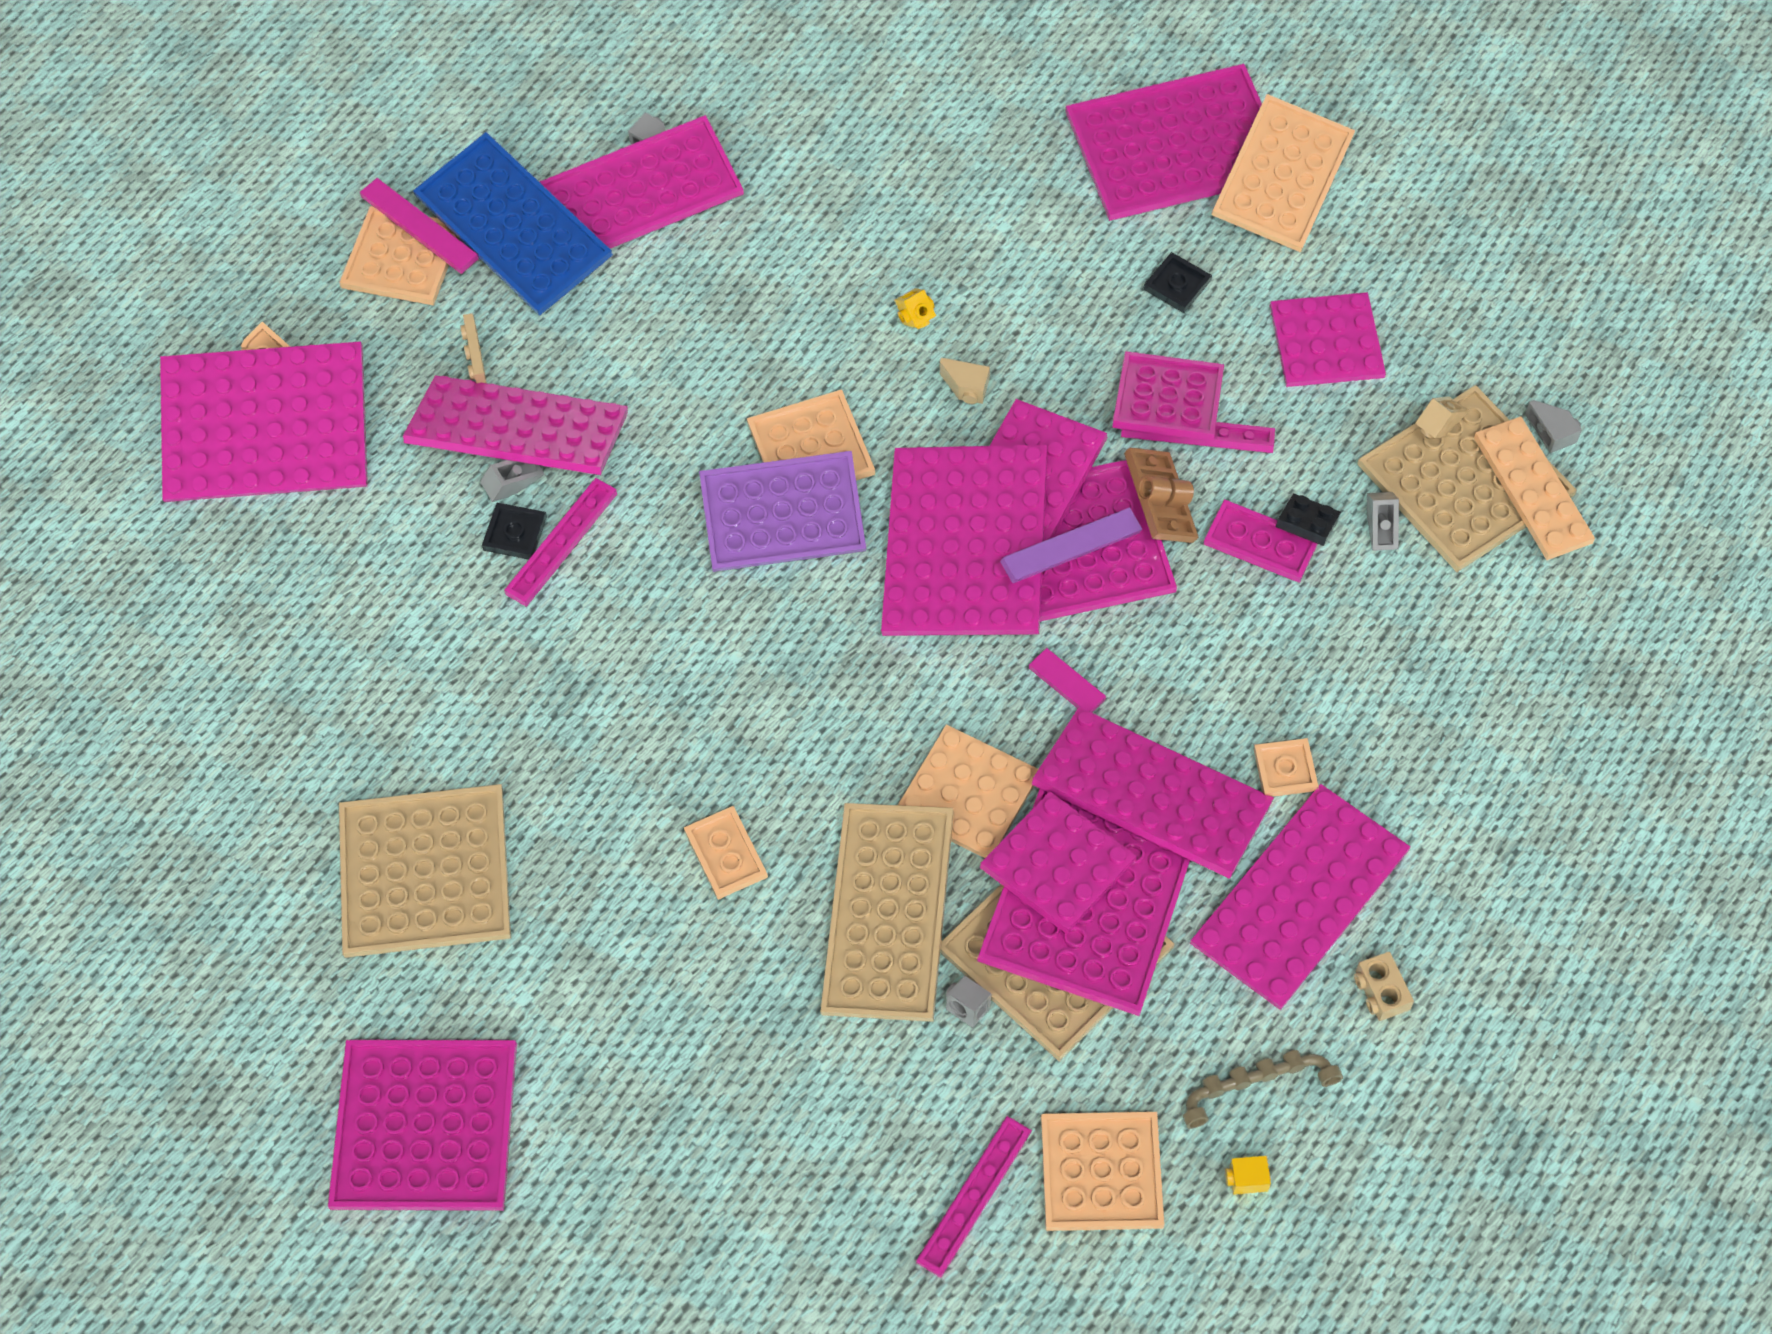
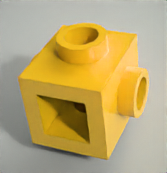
(915, 308)

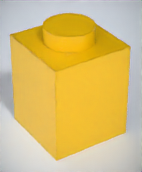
(1248, 1175)

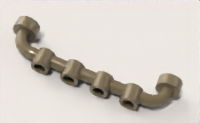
(1265, 1072)

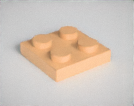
(1285, 767)

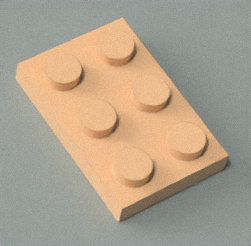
(725, 852)

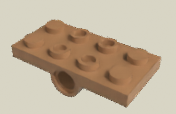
(1162, 495)

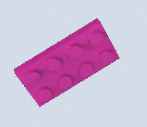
(1259, 541)

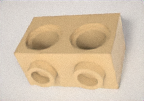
(1389, 985)

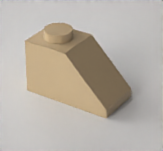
(965, 379)
(1440, 417)

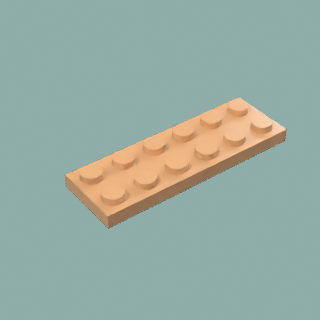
(1534, 488)

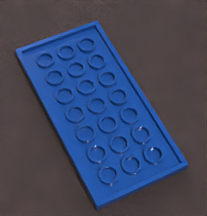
(513, 223)

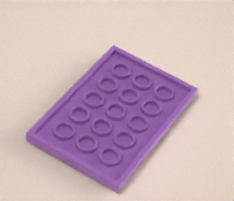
(782, 511)

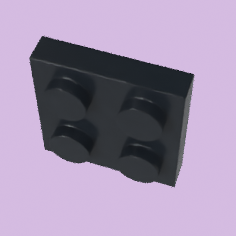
(1177, 282)
(1308, 519)
(514, 531)

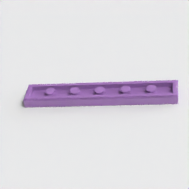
(1070, 545)

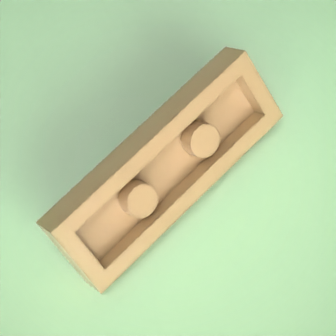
(473, 350)

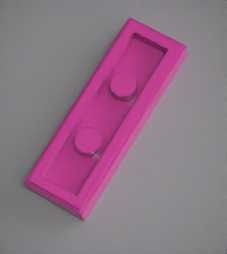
(1067, 681)

